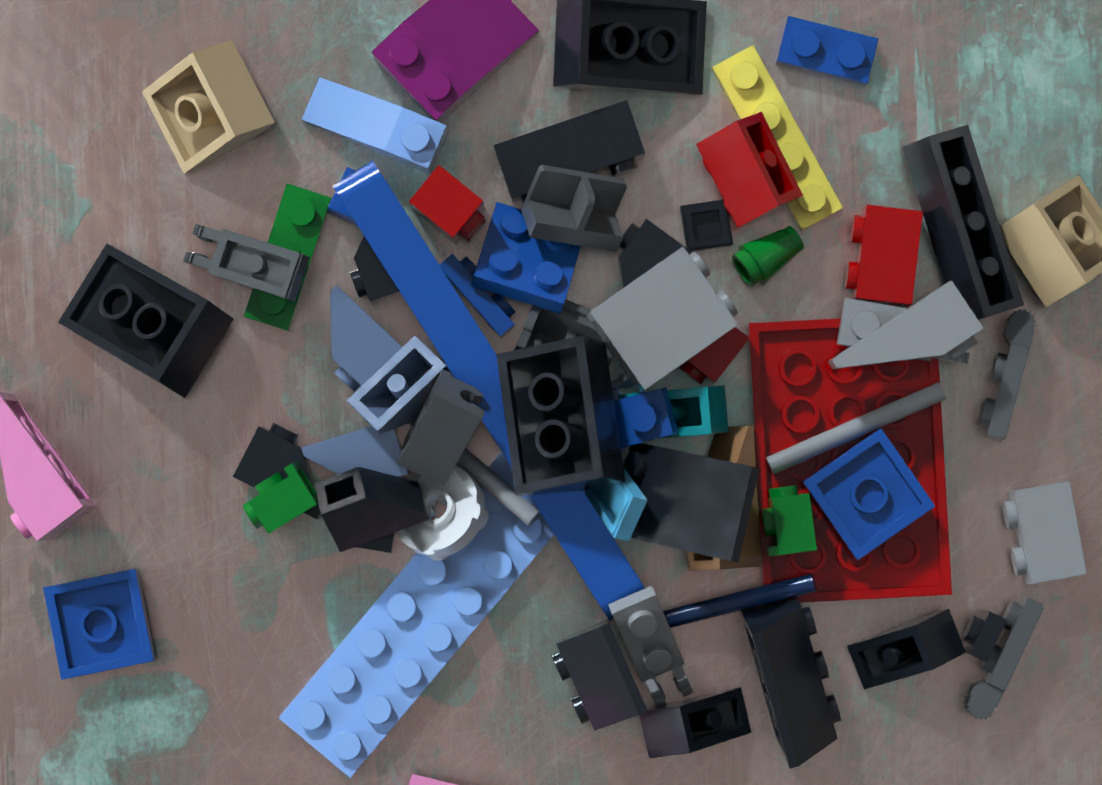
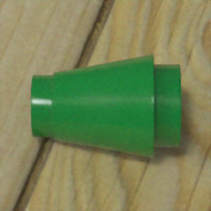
(766, 256)

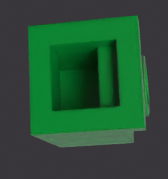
(281, 498)
(789, 522)

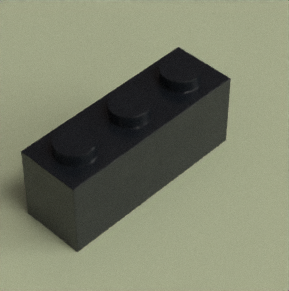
(586, 143)

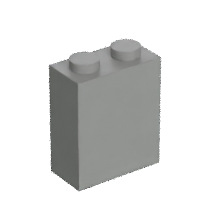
(663, 318)

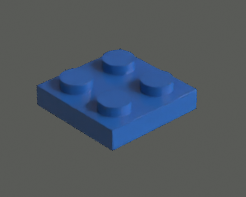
(524, 266)
(868, 494)
(99, 624)

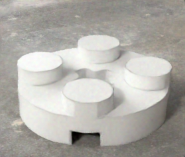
(460, 522)

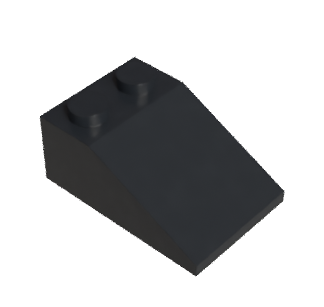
(630, 45)
(146, 320)
(692, 500)

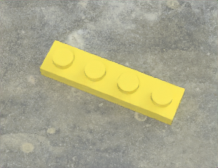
(753, 91)

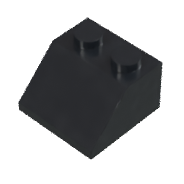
(599, 675)

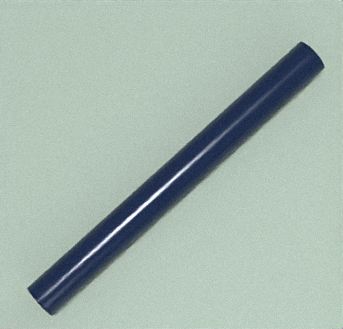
(741, 600)

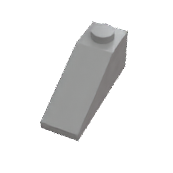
(925, 330)

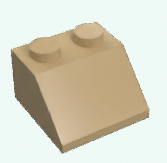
(207, 105)
(1057, 241)

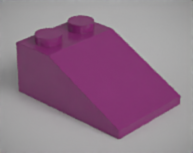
(452, 50)

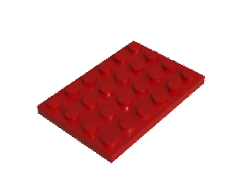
(801, 397)

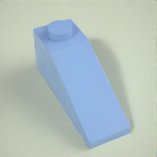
(376, 124)

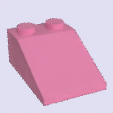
(36, 478)

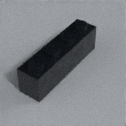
(963, 221)

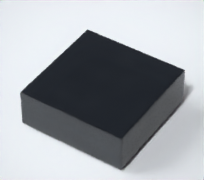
(706, 226)

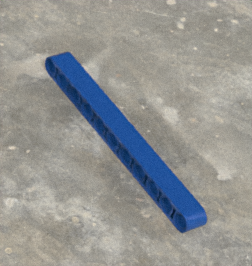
(475, 363)

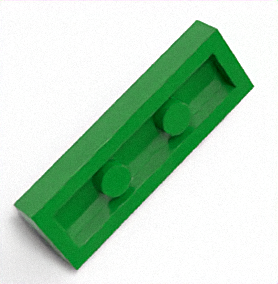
(297, 229)

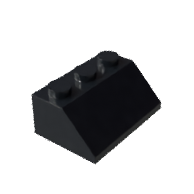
(560, 417)
(792, 678)

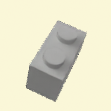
(1044, 533)

